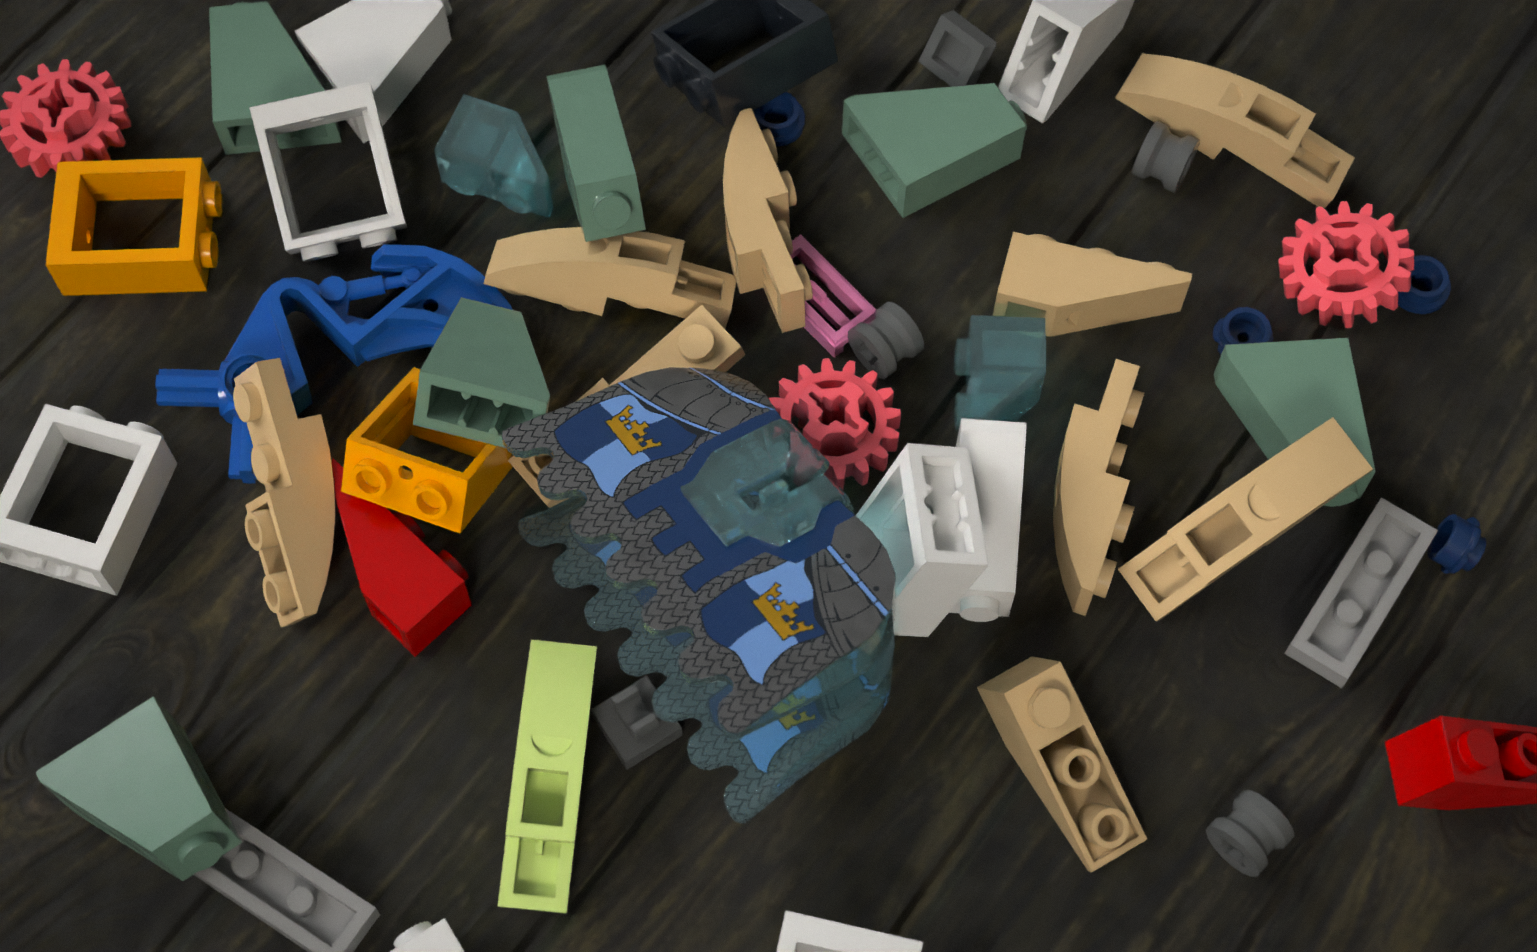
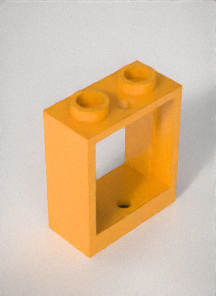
(131, 271)
(429, 490)

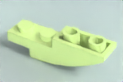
(547, 777)

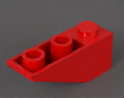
(400, 576)
(1464, 764)

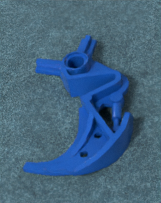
(401, 326)

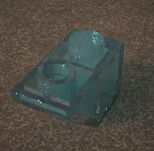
(493, 156)
(1002, 367)

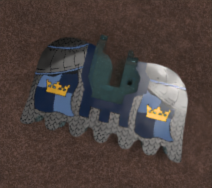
(725, 565)

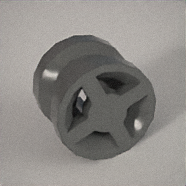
(1165, 156)
(886, 340)
(1250, 833)

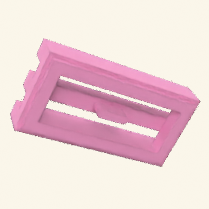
(830, 339)

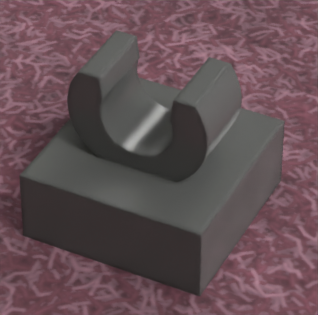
(957, 50)
(632, 725)

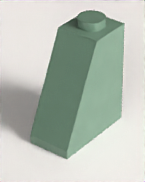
(255, 66)
(933, 139)
(595, 153)
(481, 375)
(1291, 390)
(146, 791)

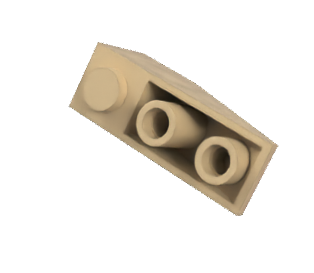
(1083, 286)
(1063, 759)

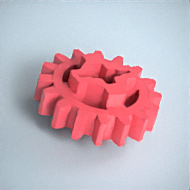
(63, 117)
(1346, 264)
(831, 414)

